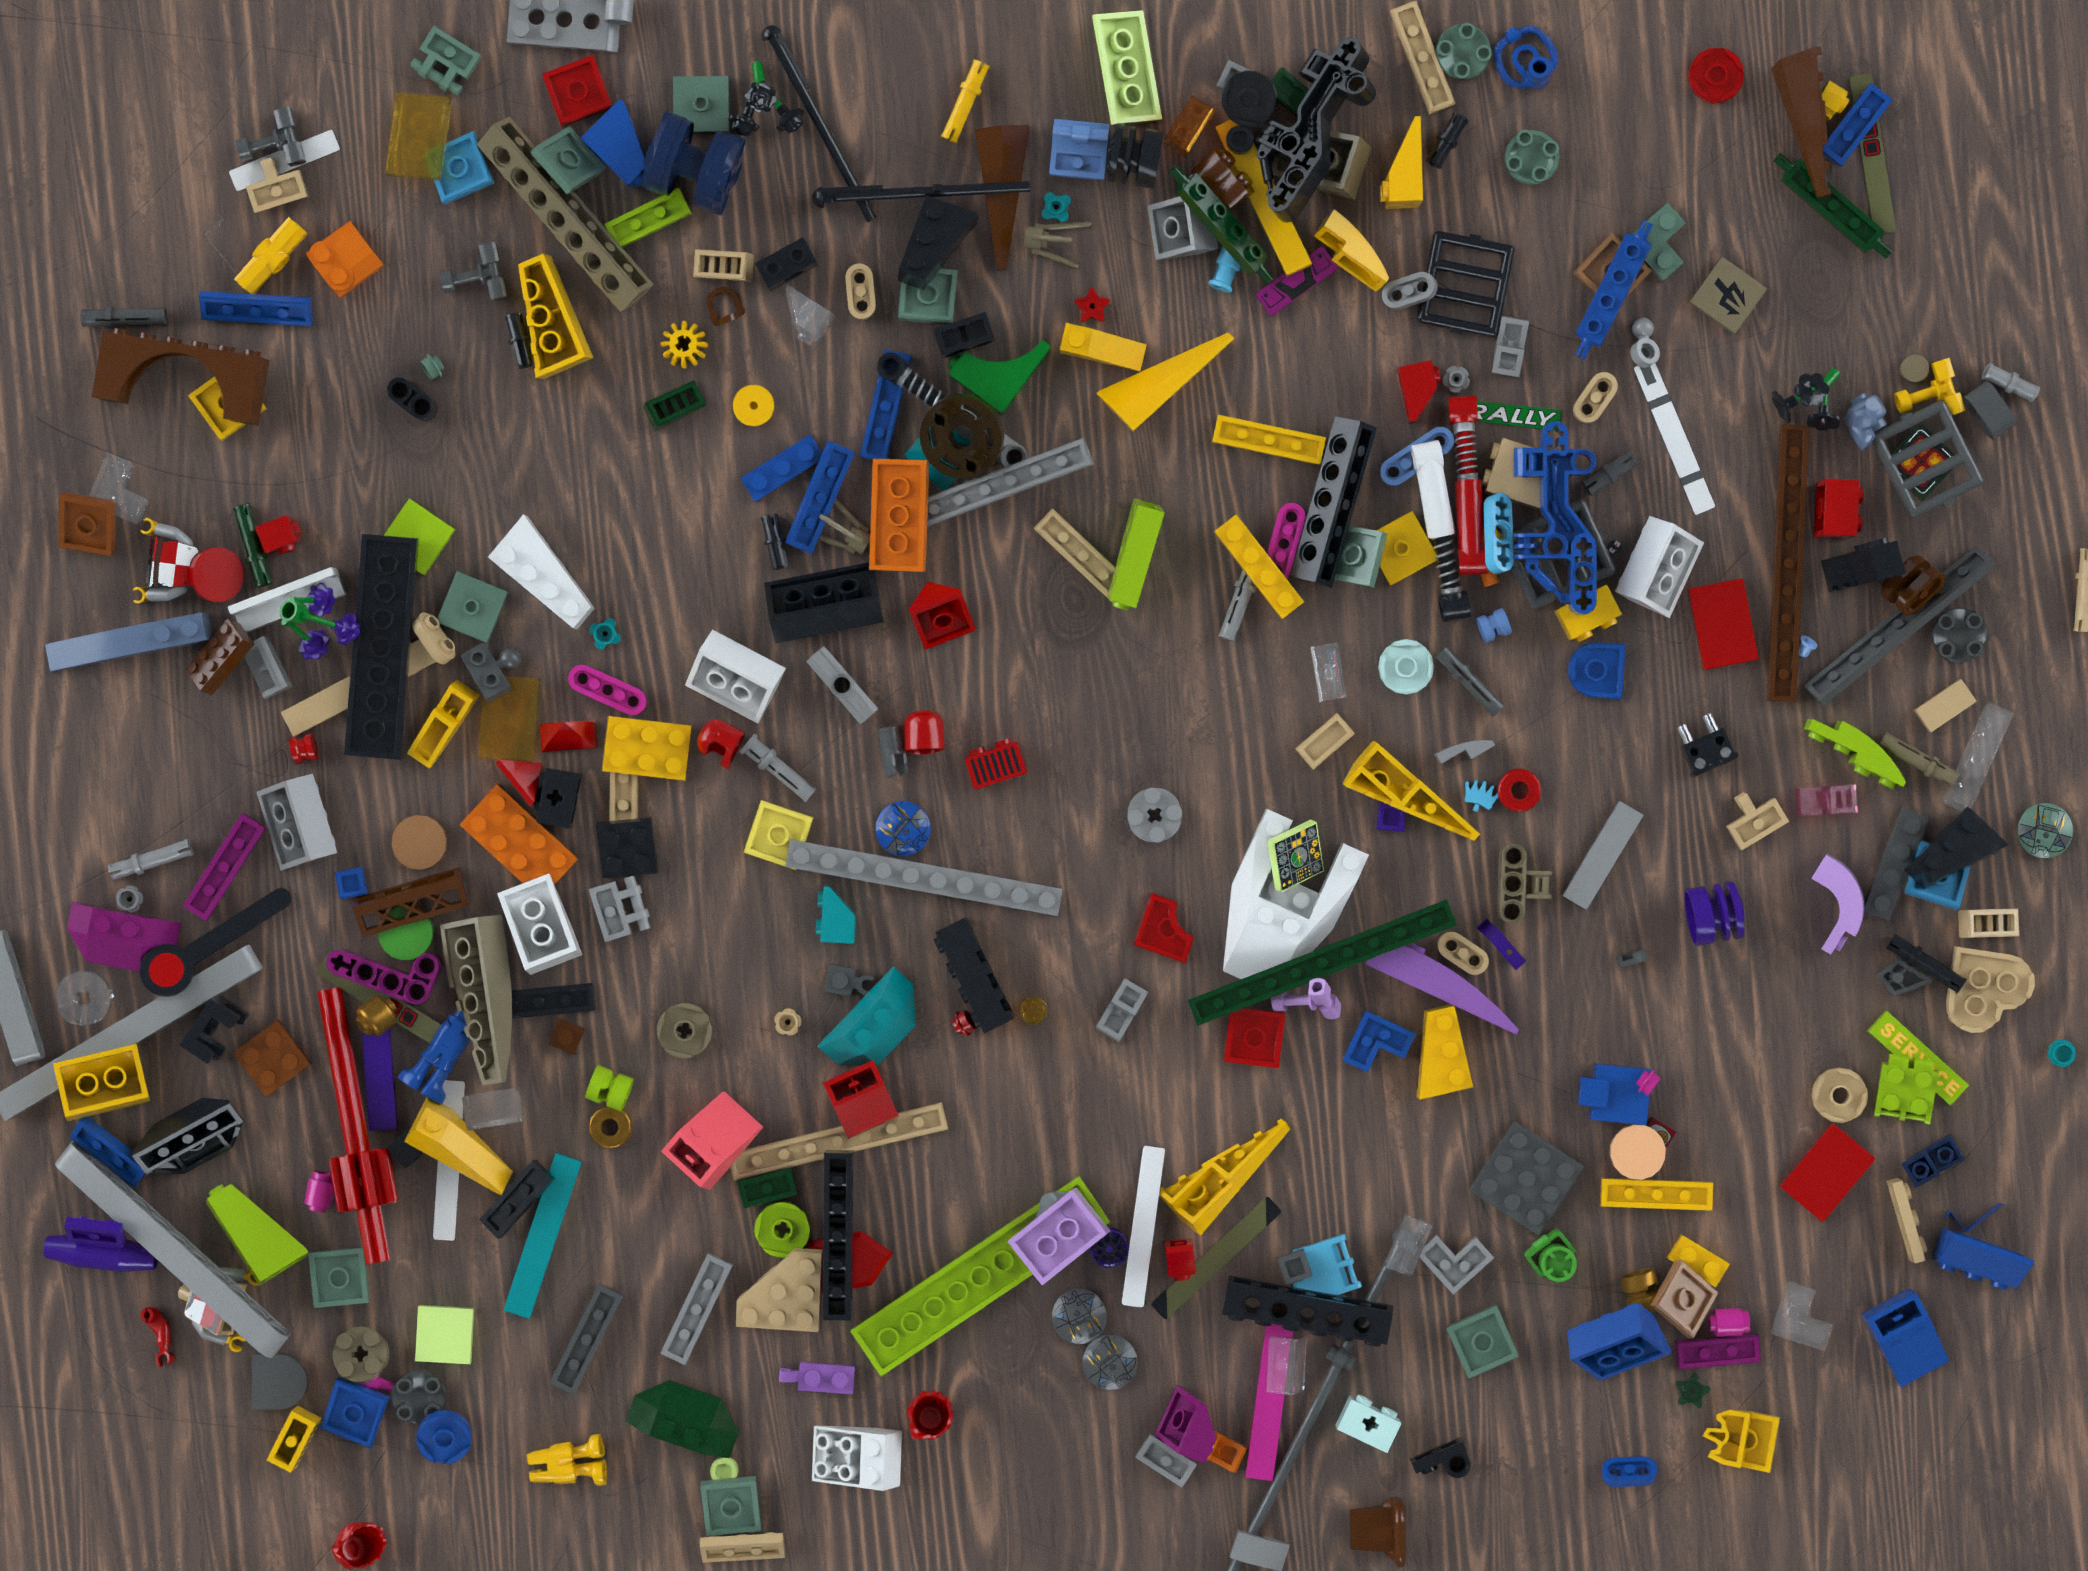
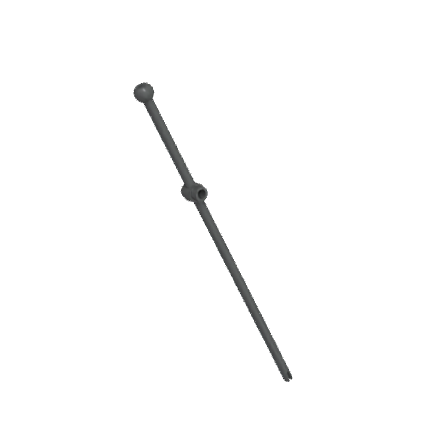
(1341, 1359)

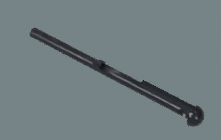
(800, 84)
(876, 192)

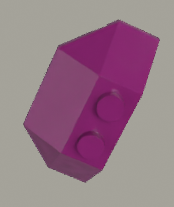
(118, 936)

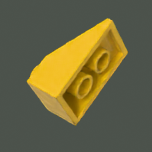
(1404, 180)

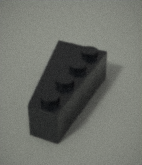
(1867, 564)
(974, 974)

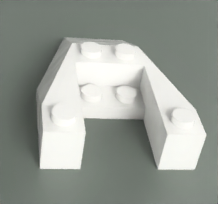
(1280, 926)

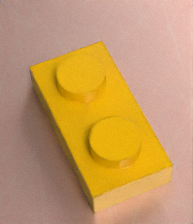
(1699, 1259)

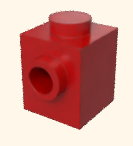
(279, 535)

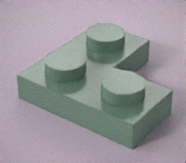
(1662, 257)

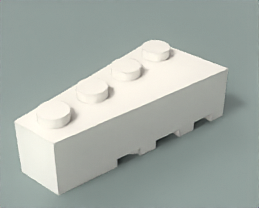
(536, 567)

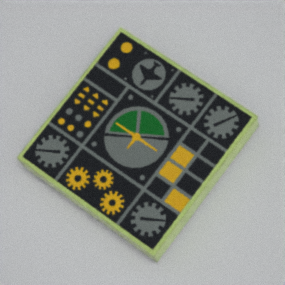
(1295, 855)

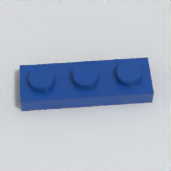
(1856, 124)
(782, 468)
(107, 1150)

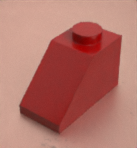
(1417, 386)
(1180, 1259)

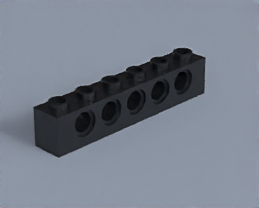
(1333, 501)
(838, 1235)
(1321, 1303)

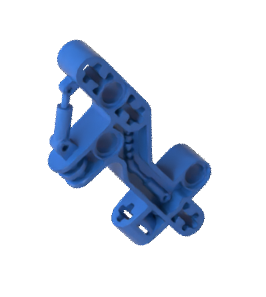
(1563, 523)

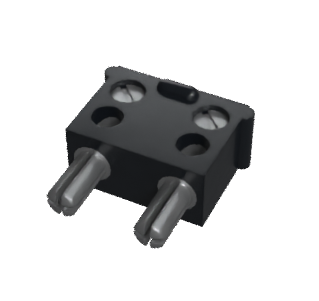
(1709, 753)

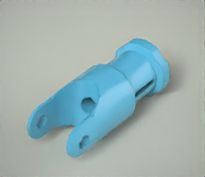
(1225, 272)

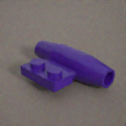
(98, 1246)

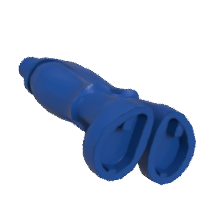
(442, 1053)

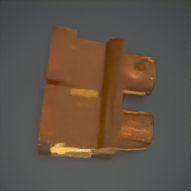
(1188, 126)

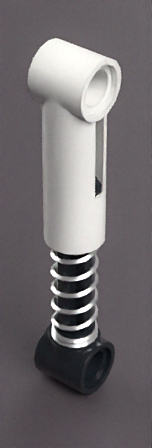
(1439, 523)

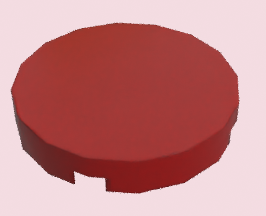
(1716, 75)
(216, 574)

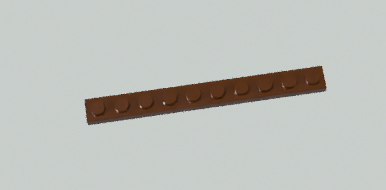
(1788, 563)

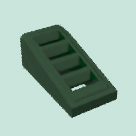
(678, 413)

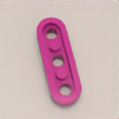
(1286, 530)
(595, 689)

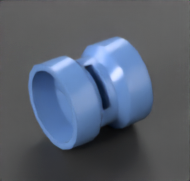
(1493, 625)

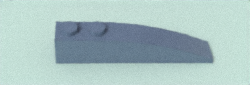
(129, 641)

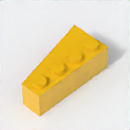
(552, 323)

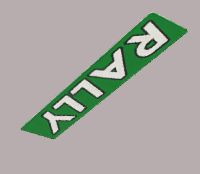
(1516, 415)

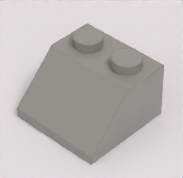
(1178, 230)

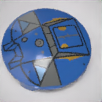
(903, 828)

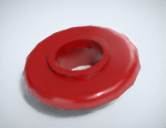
(1531, 797)

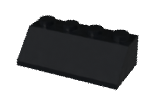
(823, 602)

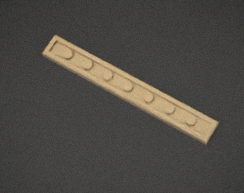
(812, 1146)

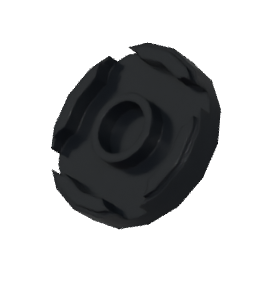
(1249, 98)

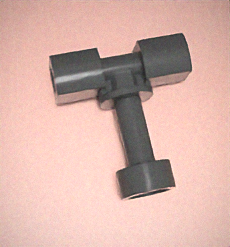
(282, 137)
(487, 272)

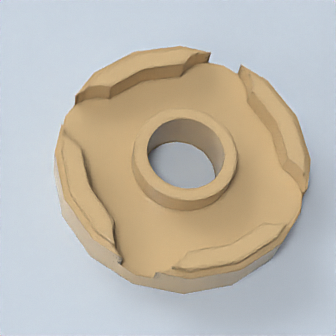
(1823, 1095)

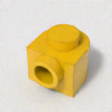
(1834, 99)

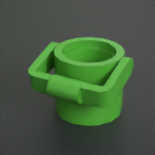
(1554, 1259)

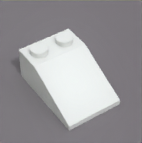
(539, 924)

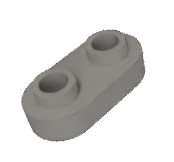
(1410, 290)

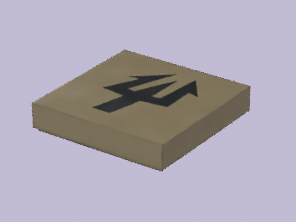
(1728, 295)

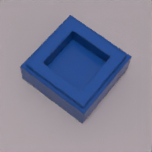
(351, 883)

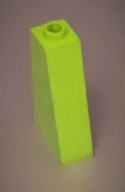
(1135, 553)
(255, 1236)

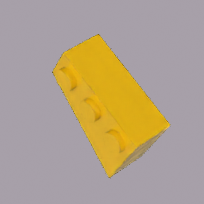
(1443, 1056)

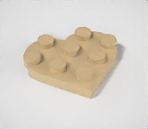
(1992, 985)

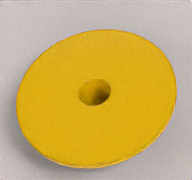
(753, 405)

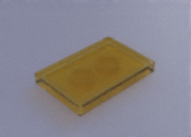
(418, 136)
(510, 722)

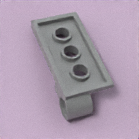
(575, 36)

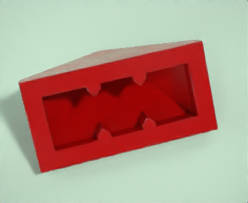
(568, 735)
(523, 777)

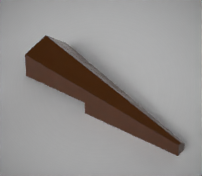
(1802, 98)
(1002, 160)

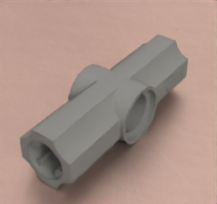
(855, 698)

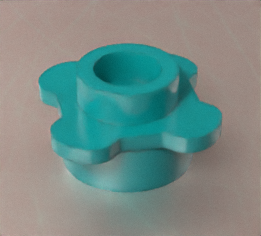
(1059, 214)
(598, 629)

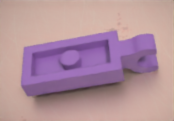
(821, 1377)

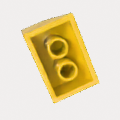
(101, 1082)

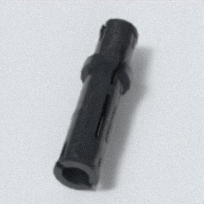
(1926, 963)

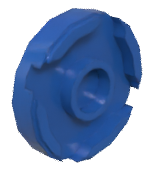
(444, 1437)

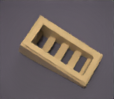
(746, 267)
(1970, 923)

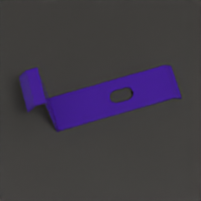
(1501, 943)

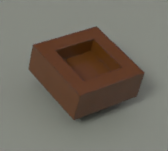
(567, 1036)

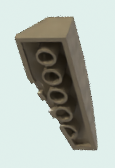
(481, 976)

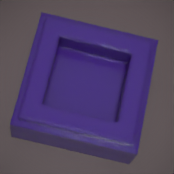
(1390, 818)

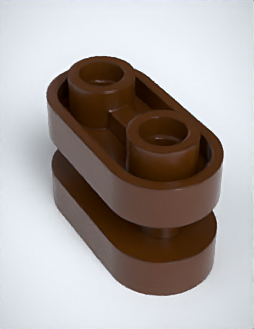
(1915, 587)

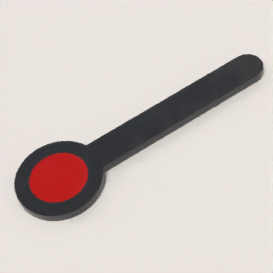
(170, 969)

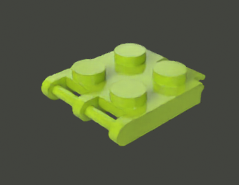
(1906, 1088)

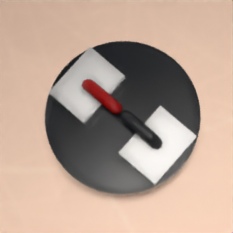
(1614, 547)

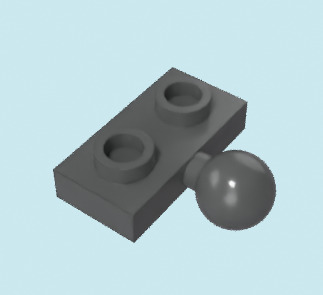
(487, 671)

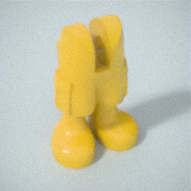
(561, 1464)

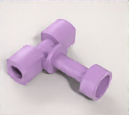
(1318, 996)

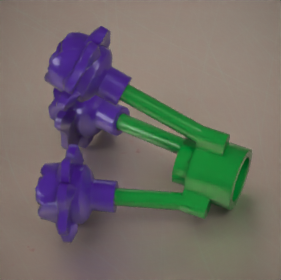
(321, 602)

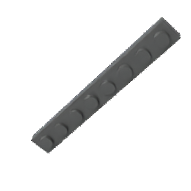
(1897, 629)

